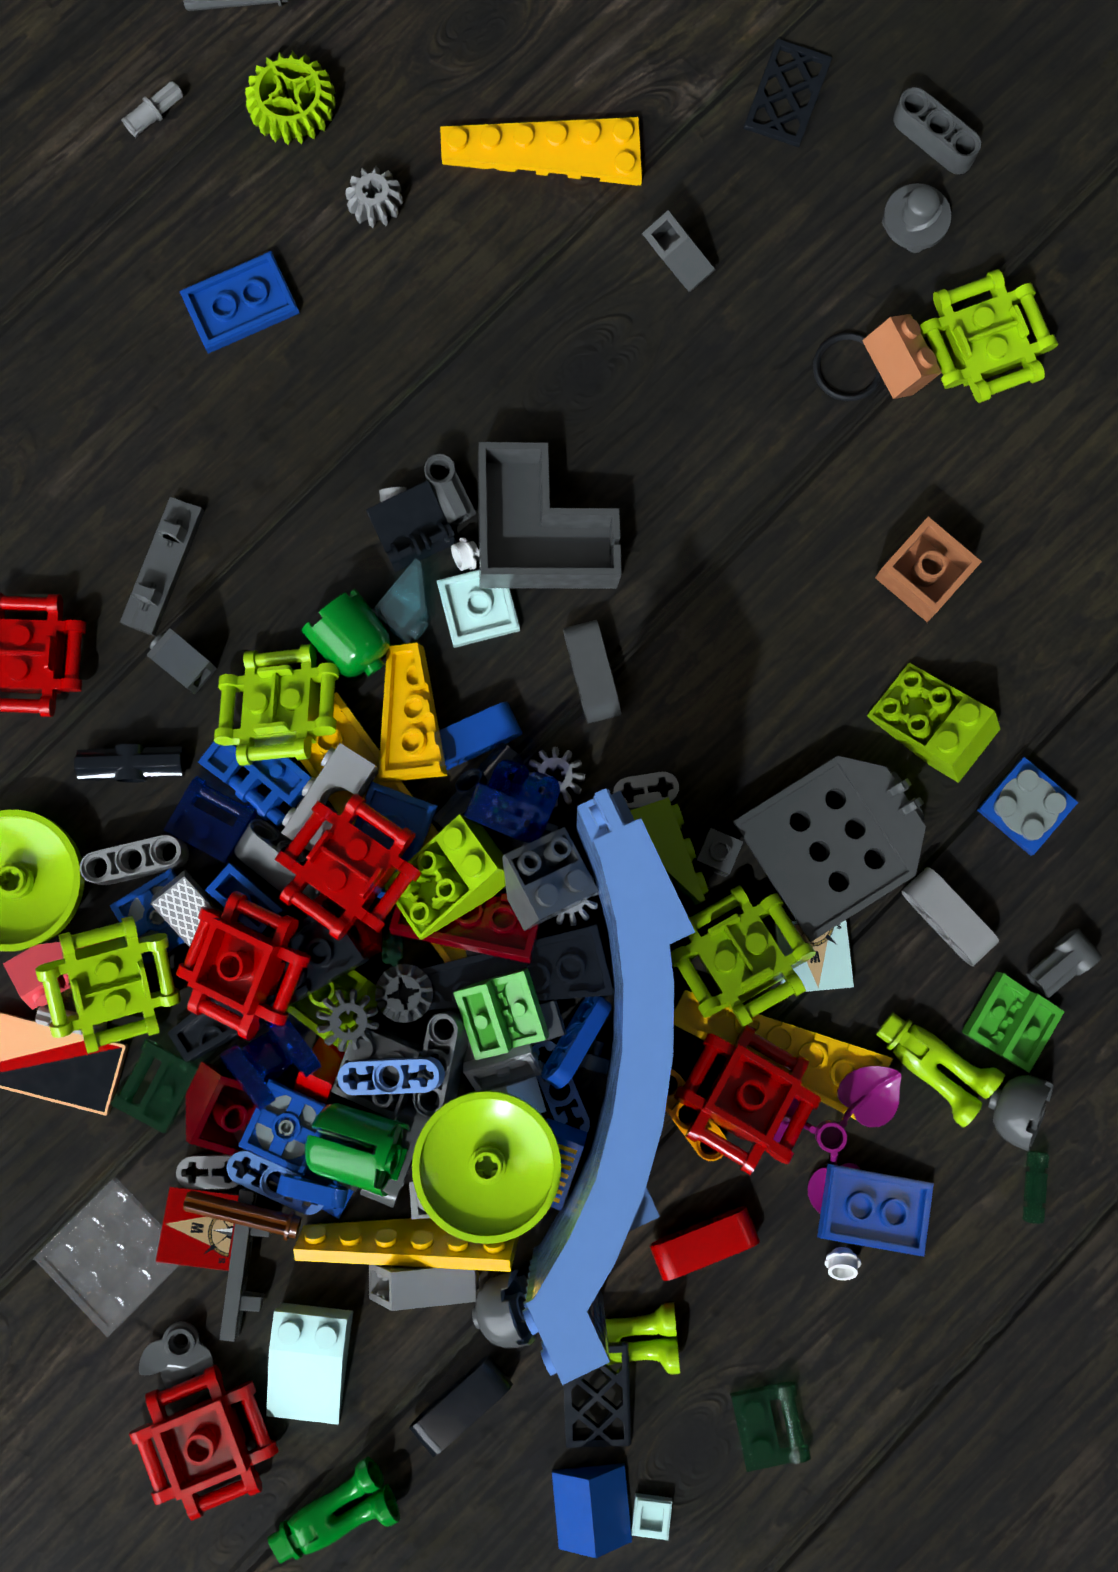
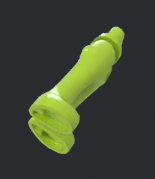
(922, 1052)
(660, 1350)

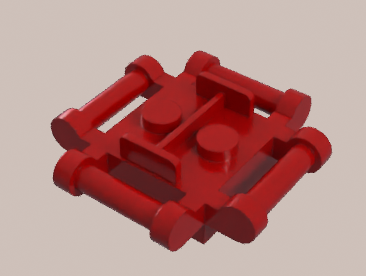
(35, 654)
(348, 867)
(242, 966)
(748, 1098)
(203, 1443)

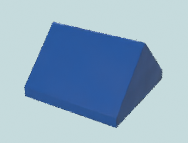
(592, 1509)

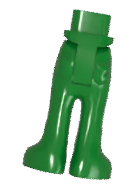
(318, 1527)

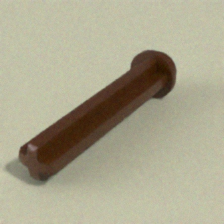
(243, 1214)

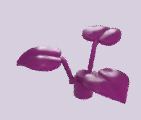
(872, 1097)

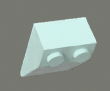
(308, 1362)

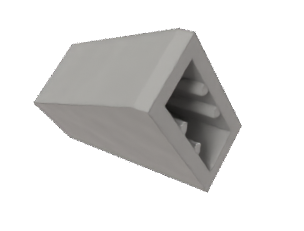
(421, 1286)

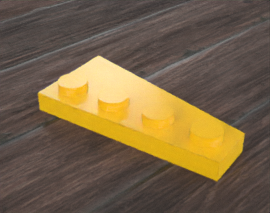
(409, 720)

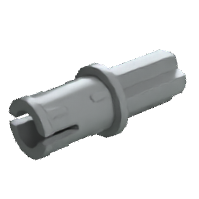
(152, 109)

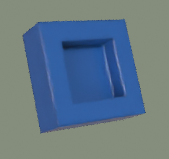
(221, 761)

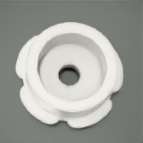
(465, 554)
(842, 1263)

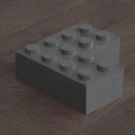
(529, 542)

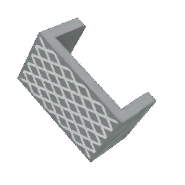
(180, 905)

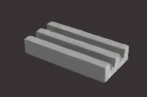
(503, 1069)

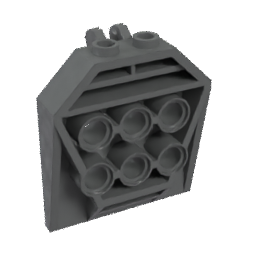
(887, 825)

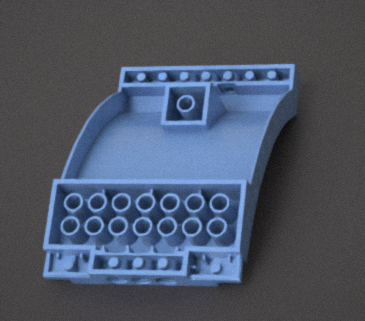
(611, 1188)

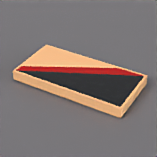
(58, 1067)

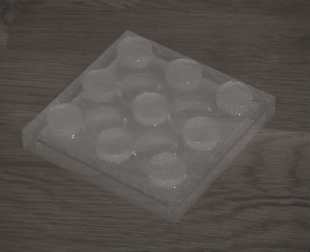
(107, 1257)

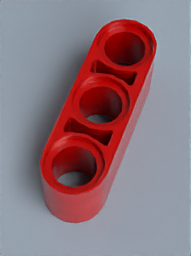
(704, 1243)

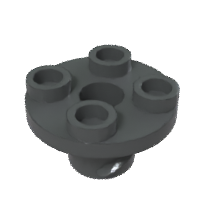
(917, 217)

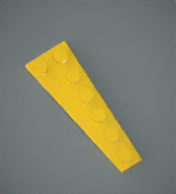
(400, 1244)

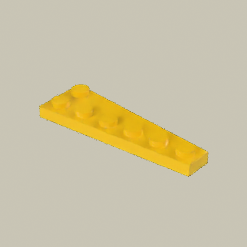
(571, 147)
(828, 1058)

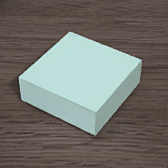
(651, 1516)

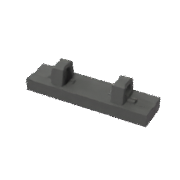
(162, 566)
(236, 1297)

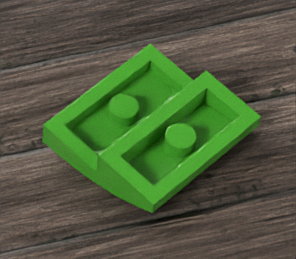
(501, 1013)
(1013, 1021)

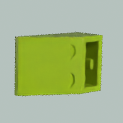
(935, 721)
(663, 826)
(447, 894)

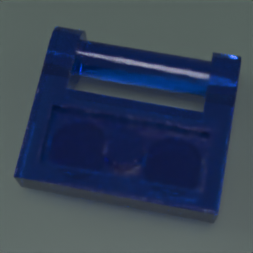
(205, 830)

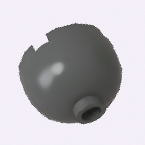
(1020, 1109)
(500, 1311)

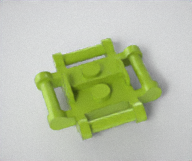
(988, 337)
(278, 705)
(742, 957)
(108, 983)

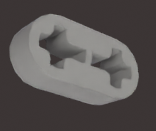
(648, 781)
(209, 1180)

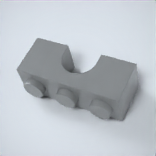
(341, 772)

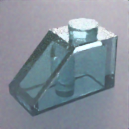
(405, 604)

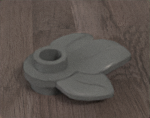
(173, 1360)

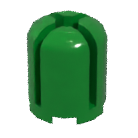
(353, 1165)

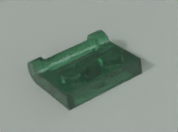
(165, 1092)
(758, 1430)

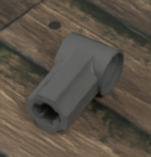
(449, 491)
(1071, 957)

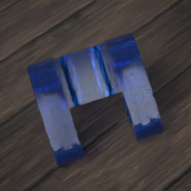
(508, 803)
(267, 1059)

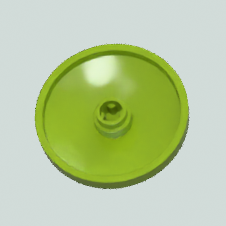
(37, 880)
(486, 1167)

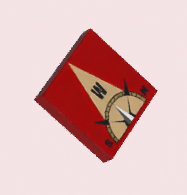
(194, 1238)

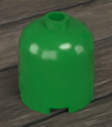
(349, 635)

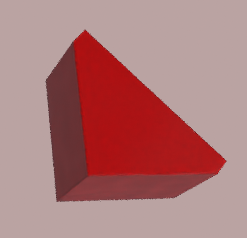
(321, 1081)

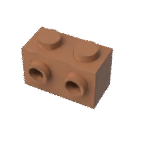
(902, 356)

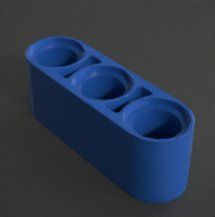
(478, 734)

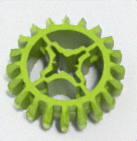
(299, 81)

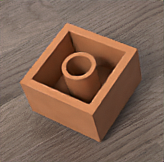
(927, 569)

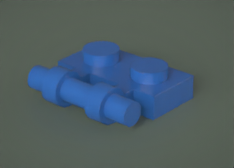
(279, 775)

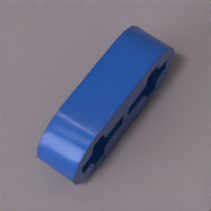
(312, 1190)

